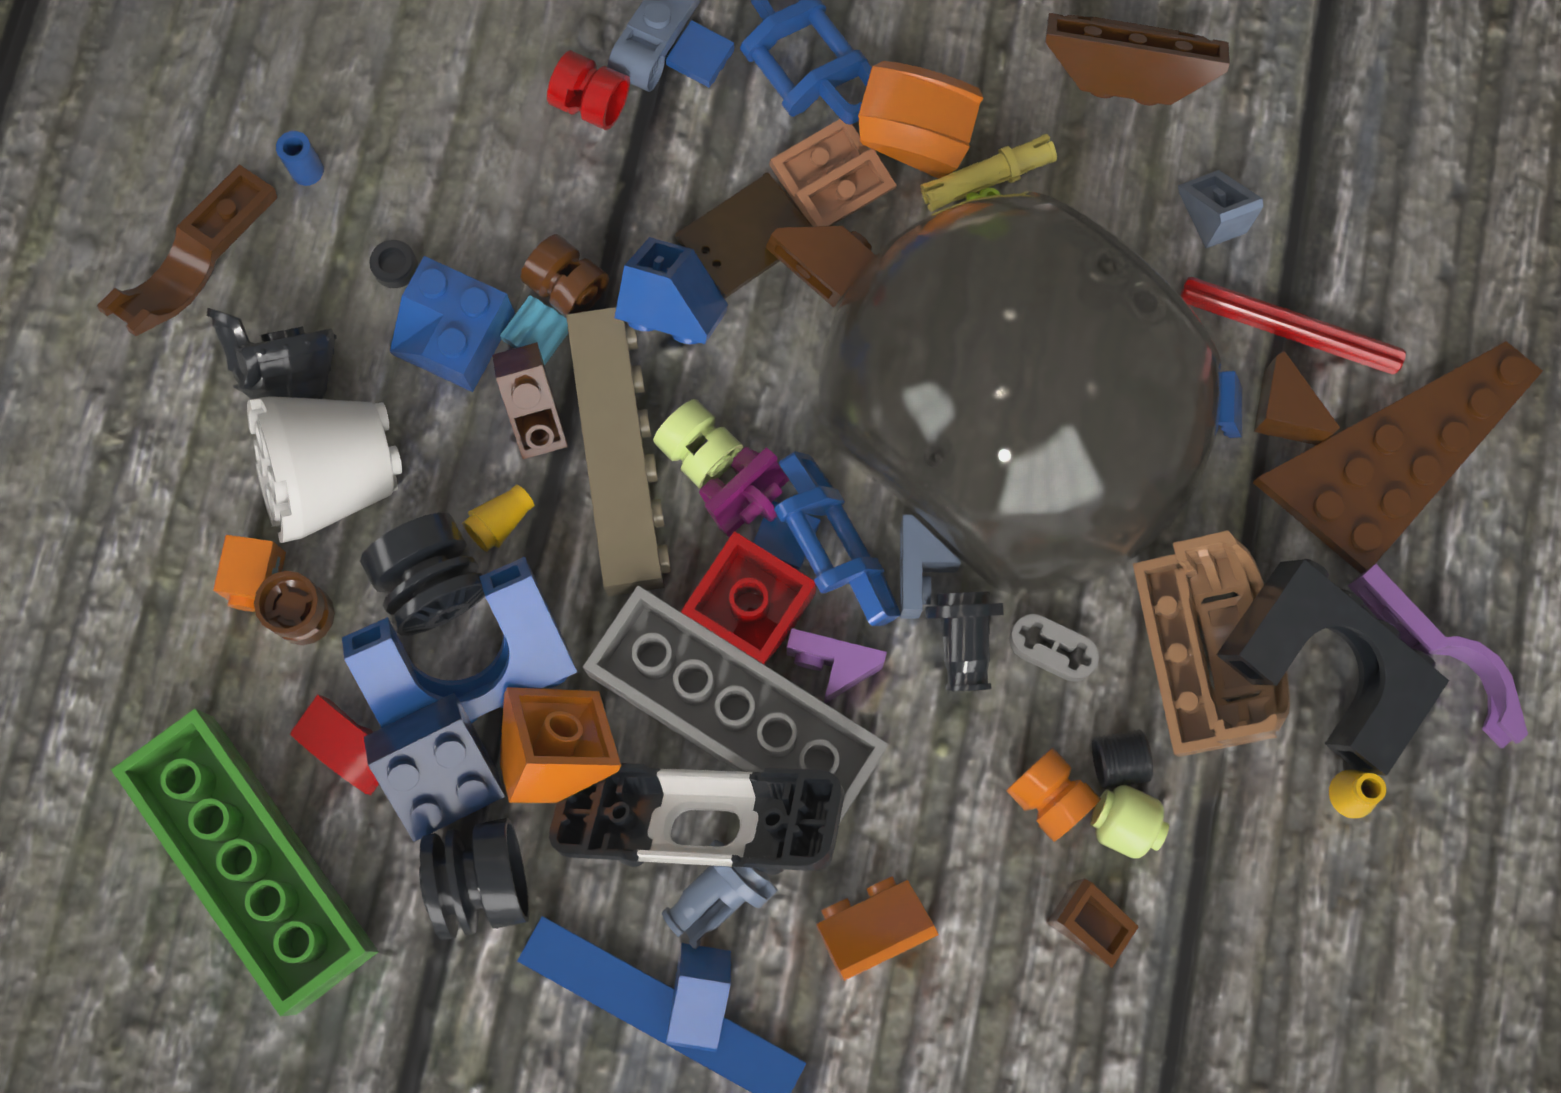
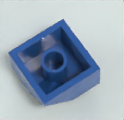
(450, 323)

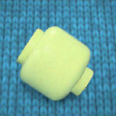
(1129, 821)

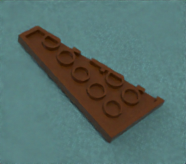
(1383, 471)

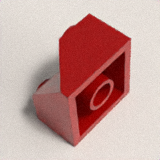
(750, 598)

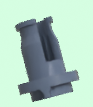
(715, 898)

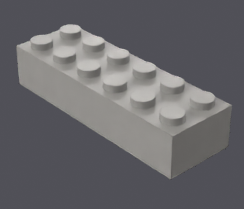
(726, 698)

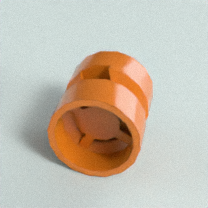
(1056, 798)

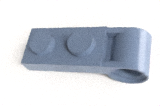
(648, 38)

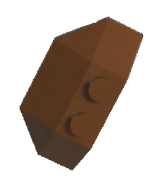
(1134, 58)

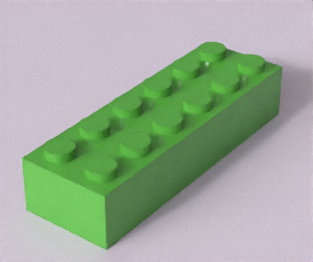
(245, 862)

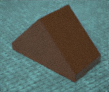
(1290, 406)
(1093, 922)

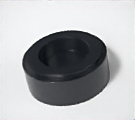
(393, 263)

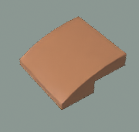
(832, 174)

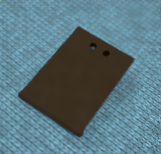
(739, 233)

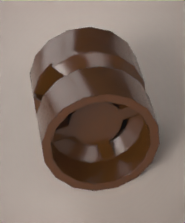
(557, 272)
(286, 600)

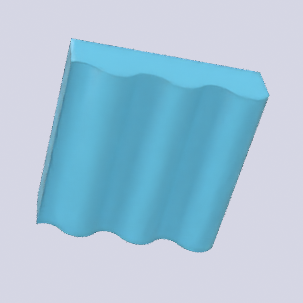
(534, 324)

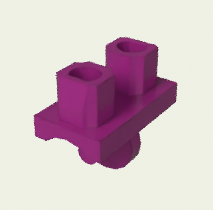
(748, 493)

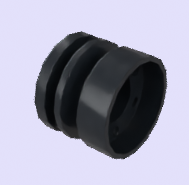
(423, 573)
(463, 880)

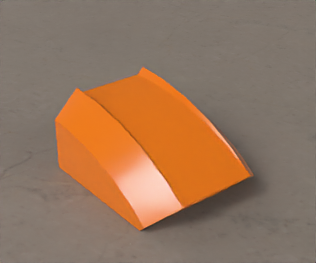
(918, 116)

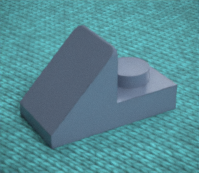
(920, 553)

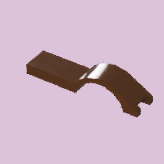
(192, 258)

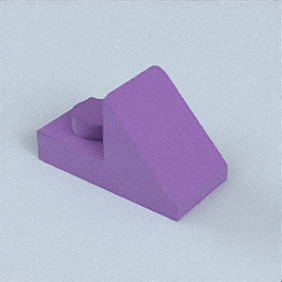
(849, 661)

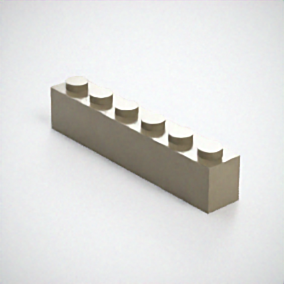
(616, 452)

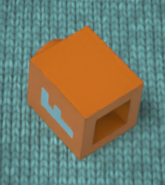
(244, 567)

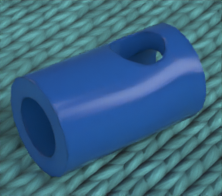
(299, 158)

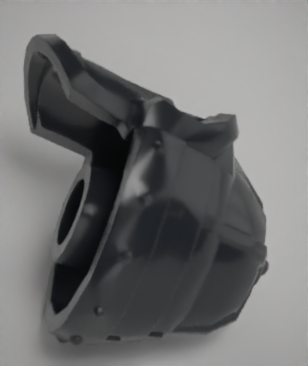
(279, 366)

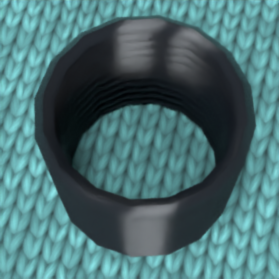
(1122, 759)

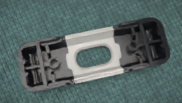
(783, 813)

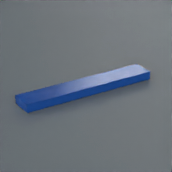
(647, 1006)

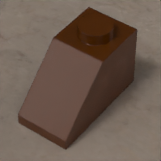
(822, 257)

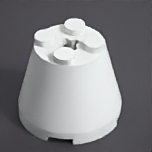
(320, 460)

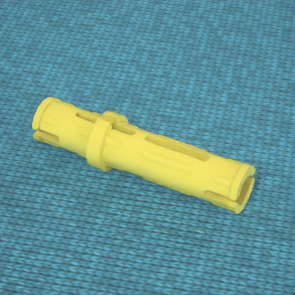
(999, 168)

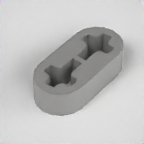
(1058, 637)

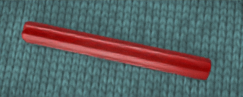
(1293, 325)

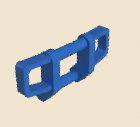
(820, 81)
(863, 572)

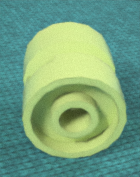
(686, 432)

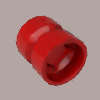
(581, 87)

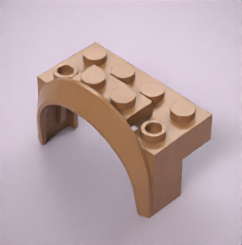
(1171, 600)

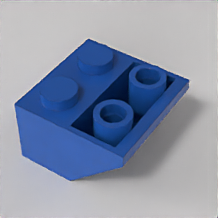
(669, 292)

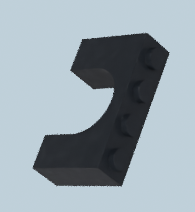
(1394, 681)

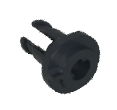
(965, 637)

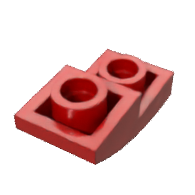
(336, 742)

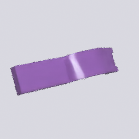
(1390, 604)

